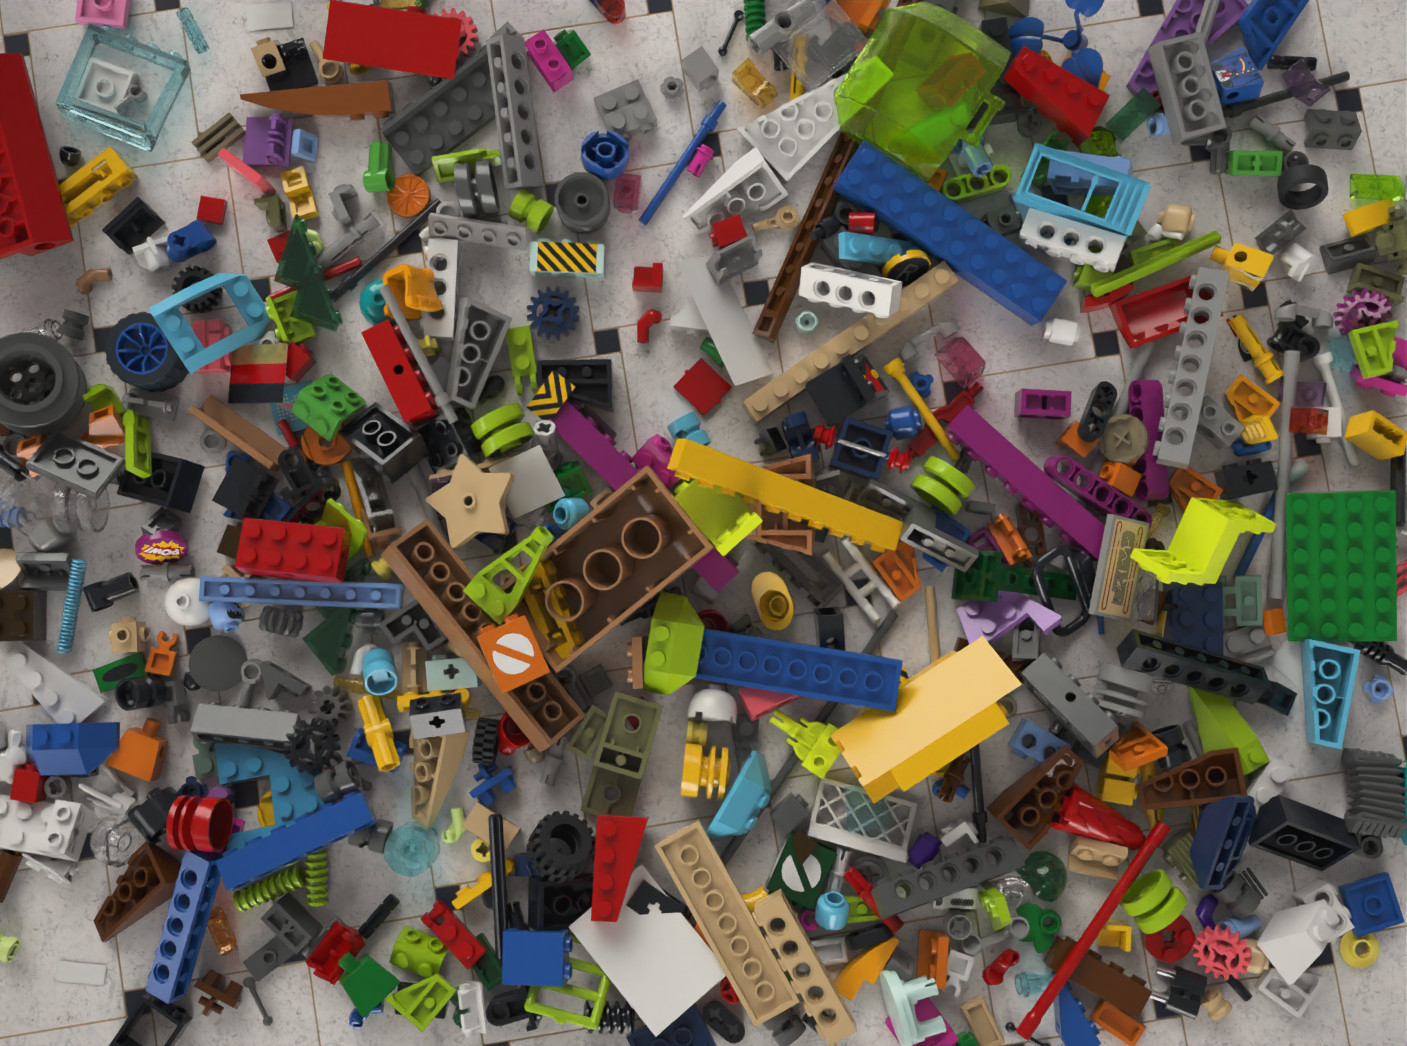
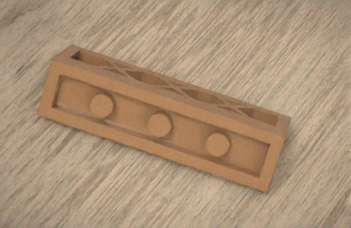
(240, 432)

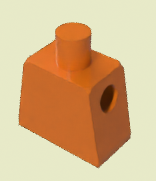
(141, 751)

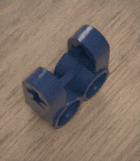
(799, 436)

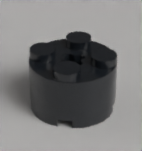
(152, 815)

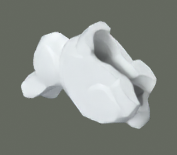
(13, 756)

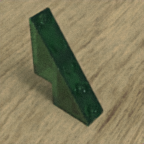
(302, 272)
(334, 634)

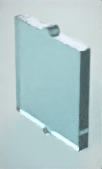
(862, 812)

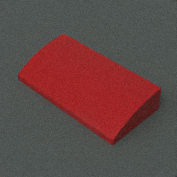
(1154, 312)

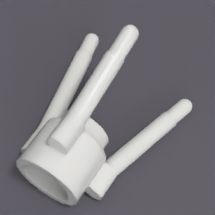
(120, 802)

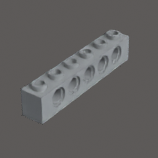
(514, 112)

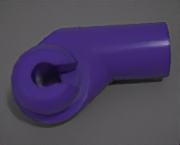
(1205, 911)

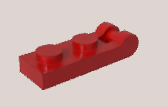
(454, 934)

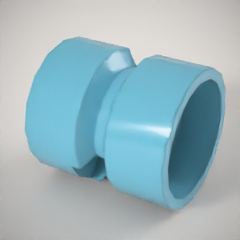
(688, 428)
(379, 672)

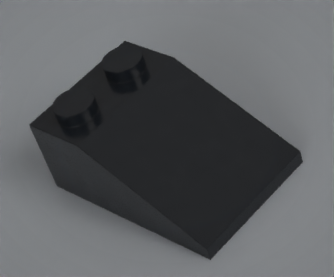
(385, 442)
(171, 485)
(558, 905)

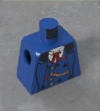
(1236, 77)

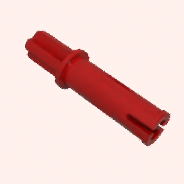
(863, 889)

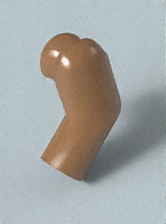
(91, 276)

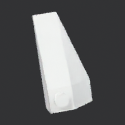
(740, 190)

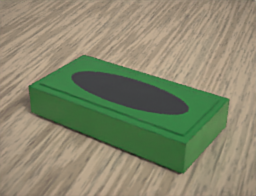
(128, 667)

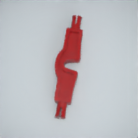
(926, 437)

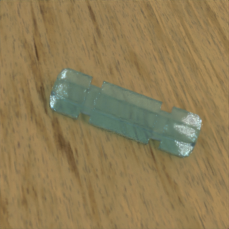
(192, 30)

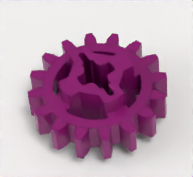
(1349, 313)

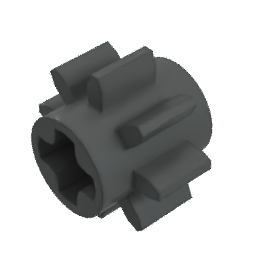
(369, 620)

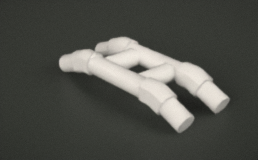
(874, 583)

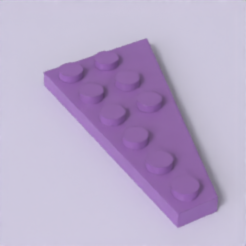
(1180, 22)

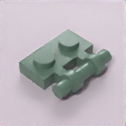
(1248, 600)

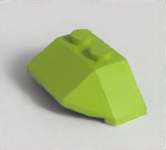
(672, 644)

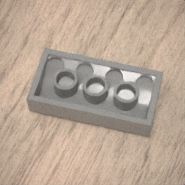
(1186, 87)

